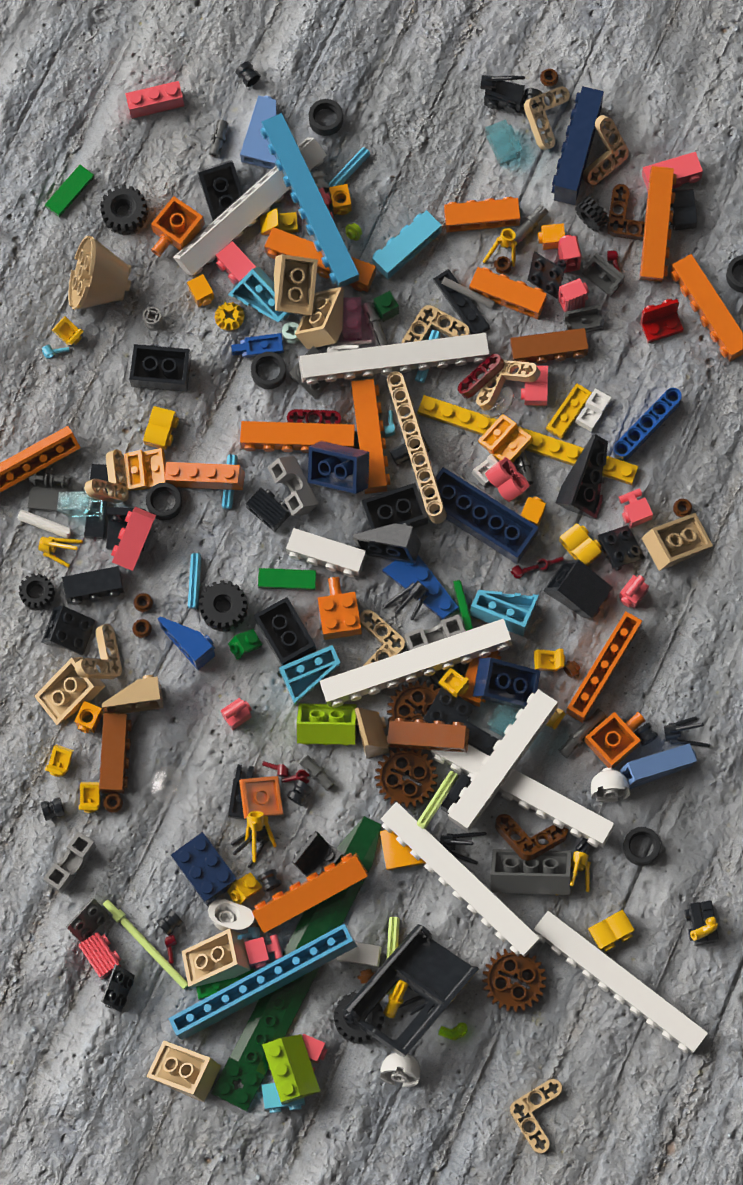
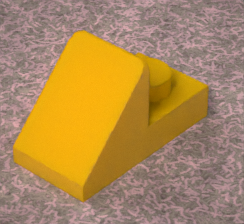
(283, 221)

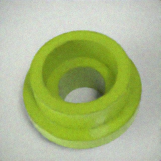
(353, 231)

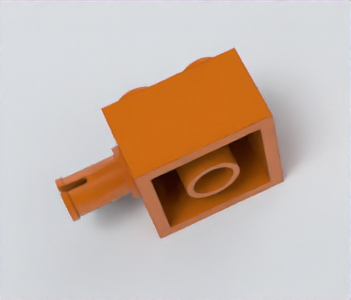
(176, 226)
(339, 612)
(614, 739)

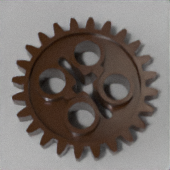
(407, 694)
(414, 762)
(505, 996)

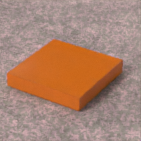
(261, 795)

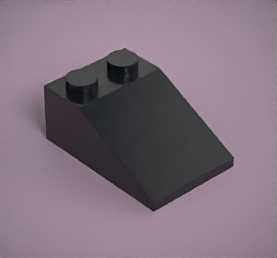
(220, 187)
(390, 542)

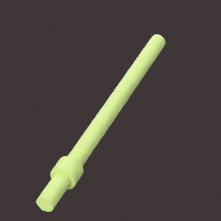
(119, 916)

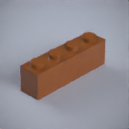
(550, 346)
(428, 735)
(114, 753)

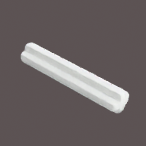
(44, 524)

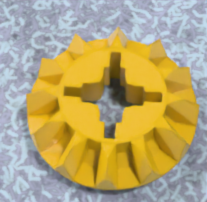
(229, 324)

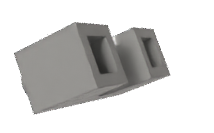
(287, 471)
(446, 628)
(76, 855)

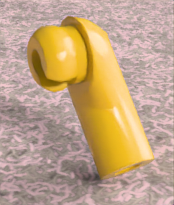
(705, 930)

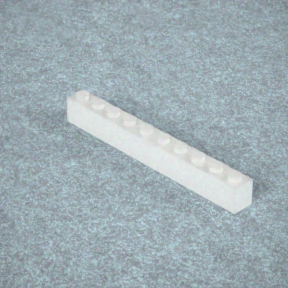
(242, 213)
(393, 357)
(416, 663)
(536, 797)
(464, 883)
(620, 983)

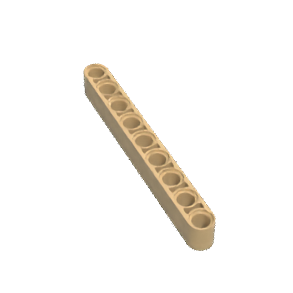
(419, 454)

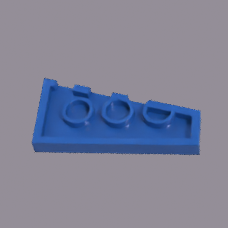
(438, 598)

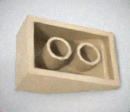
(294, 284)
(326, 320)
(676, 541)
(67, 692)
(139, 696)
(372, 732)
(215, 959)
(184, 1070)

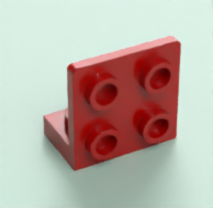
(661, 320)

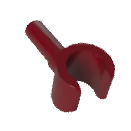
(613, 256)
(549, 563)
(518, 572)
(282, 770)
(300, 775)
(170, 941)

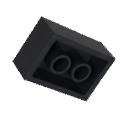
(160, 368)
(395, 507)
(285, 632)

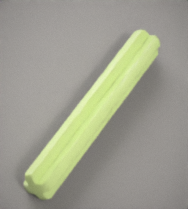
(437, 800)
(393, 937)

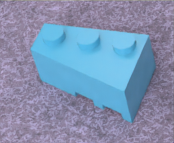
(258, 292)
(513, 608)
(307, 672)

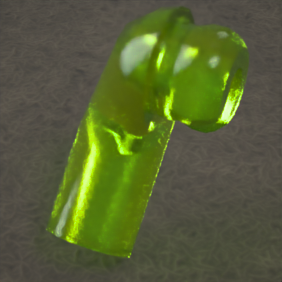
(454, 1033)

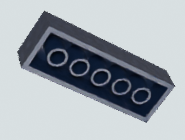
(577, 145)
(484, 517)

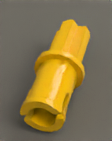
(395, 999)

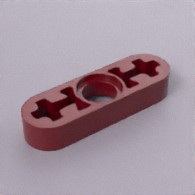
(493, 370)
(327, 413)

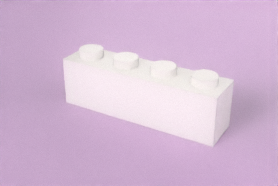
(326, 553)

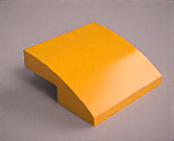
(505, 439)
(144, 468)
(395, 854)

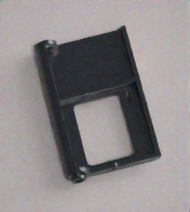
(429, 972)

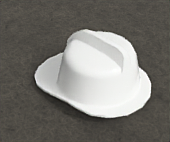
(230, 915)

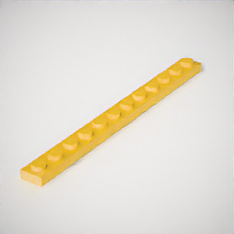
(541, 444)

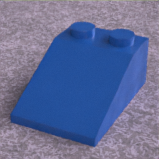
(191, 643)

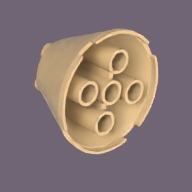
(98, 276)

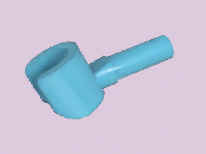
(49, 352)
(390, 429)
(253, 932)

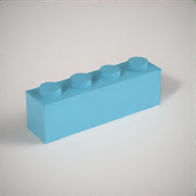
(407, 244)

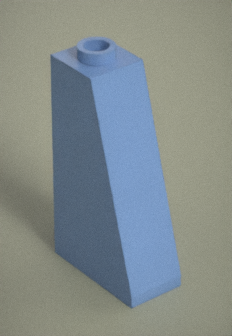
(255, 147)
(658, 765)

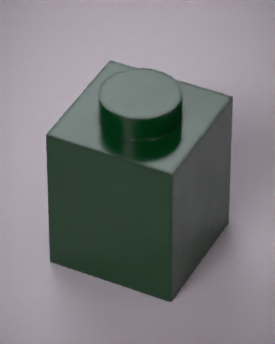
(386, 306)

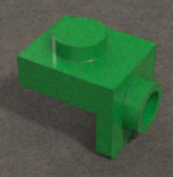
(244, 643)

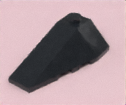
(583, 484)

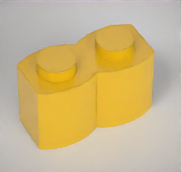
(160, 428)
(580, 544)
(611, 930)

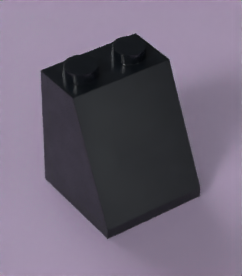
(579, 588)

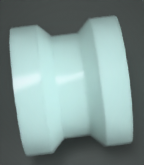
(290, 337)

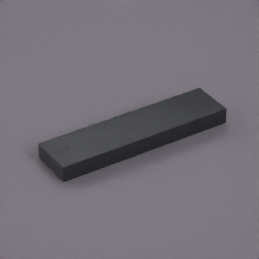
(462, 305)
(96, 524)

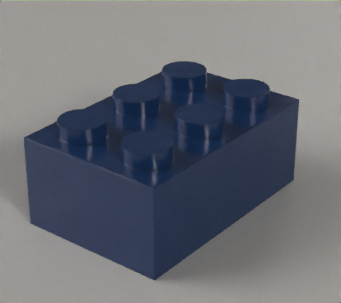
(338, 467)
(505, 682)
(204, 868)

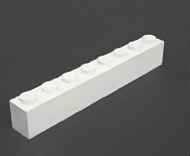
(502, 761)

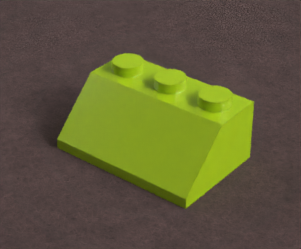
(326, 724)
(291, 1068)

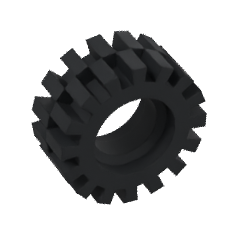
(592, 214)
(36, 602)

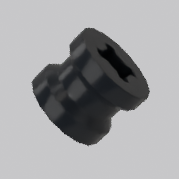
(646, 734)
(269, 880)

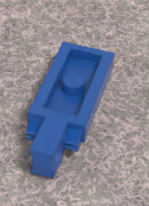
(258, 344)

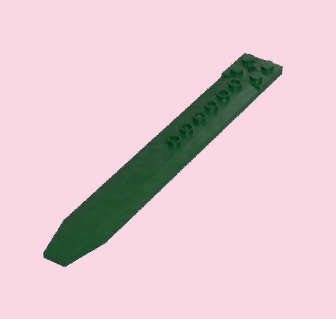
(278, 1009)

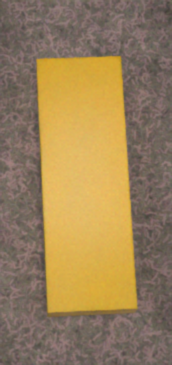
(568, 411)

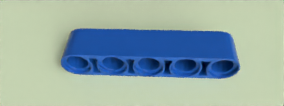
(649, 416)

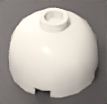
(609, 786)
(400, 1069)

